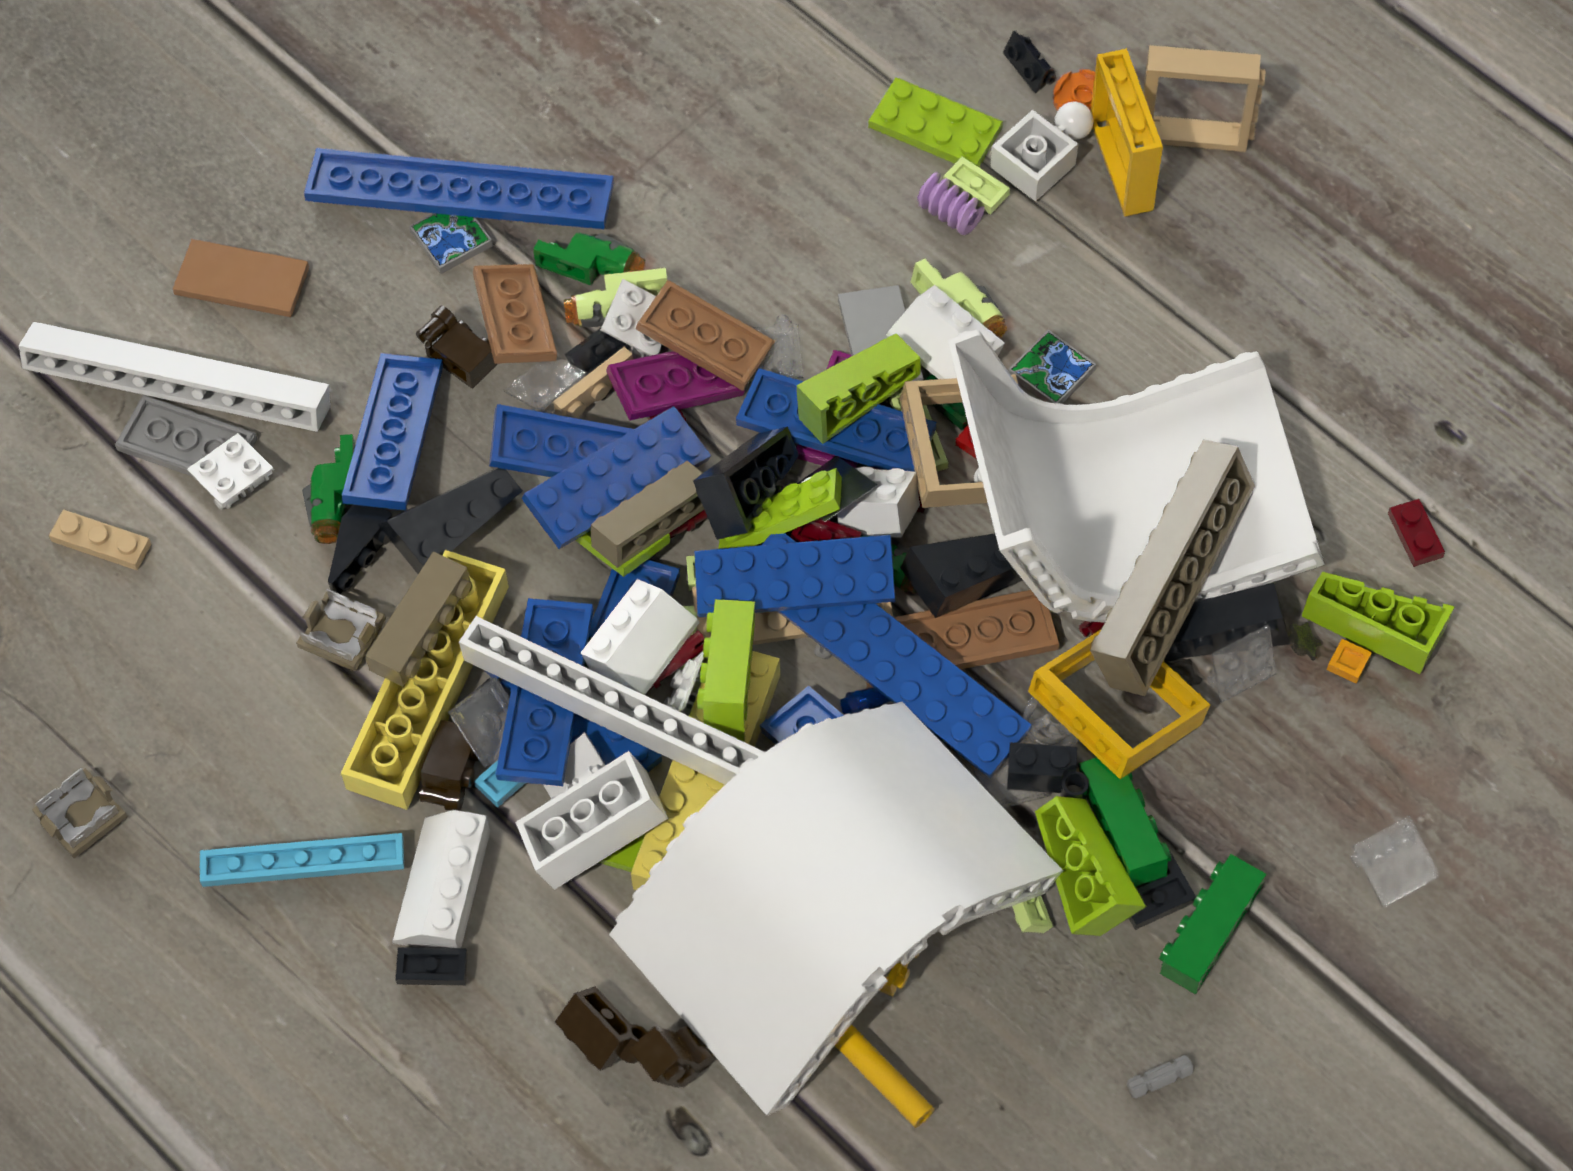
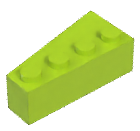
(855, 386)

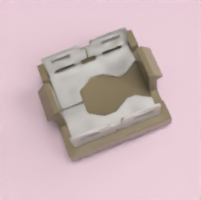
(340, 629)
(79, 811)

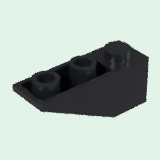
(356, 544)

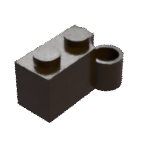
(599, 1029)

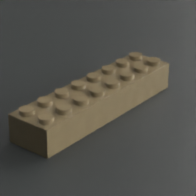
(1172, 567)

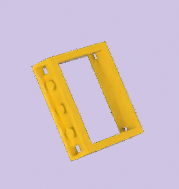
(1129, 123)
(1093, 731)

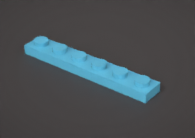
(301, 859)

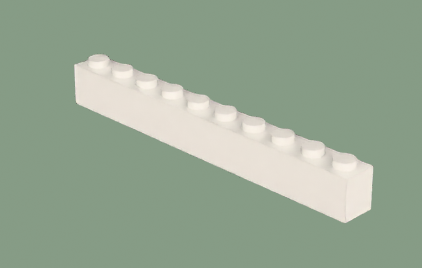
(175, 376)
(605, 701)

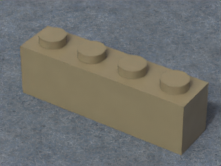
(647, 515)
(418, 619)

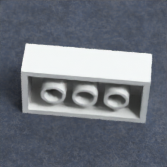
(591, 820)

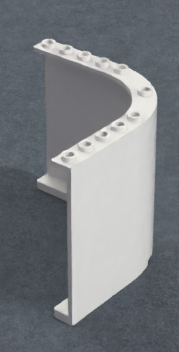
(1090, 481)
(816, 883)

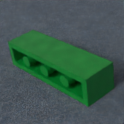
(1125, 822)
(1212, 923)

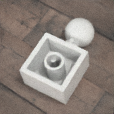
(1038, 153)
(886, 507)

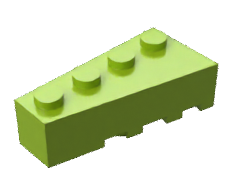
(1378, 619)
(728, 666)
(1093, 880)

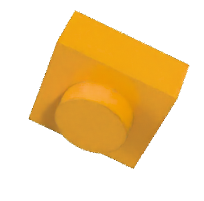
(1349, 661)

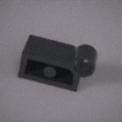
(1045, 769)

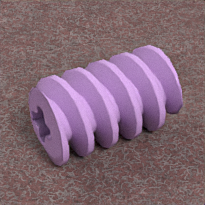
(948, 205)

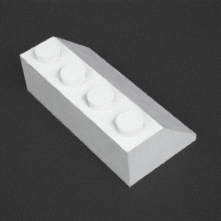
(443, 880)

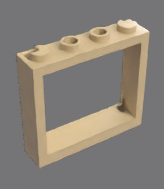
(1205, 66)
(912, 399)

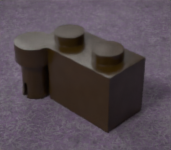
(457, 346)
(447, 768)
(672, 1056)

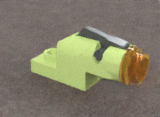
(964, 292)
(592, 307)

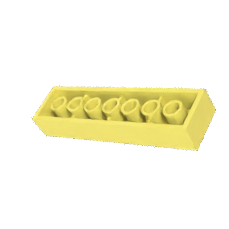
(405, 719)
(688, 790)

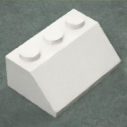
(932, 322)
(639, 637)

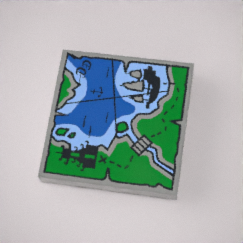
(450, 239)
(1052, 368)

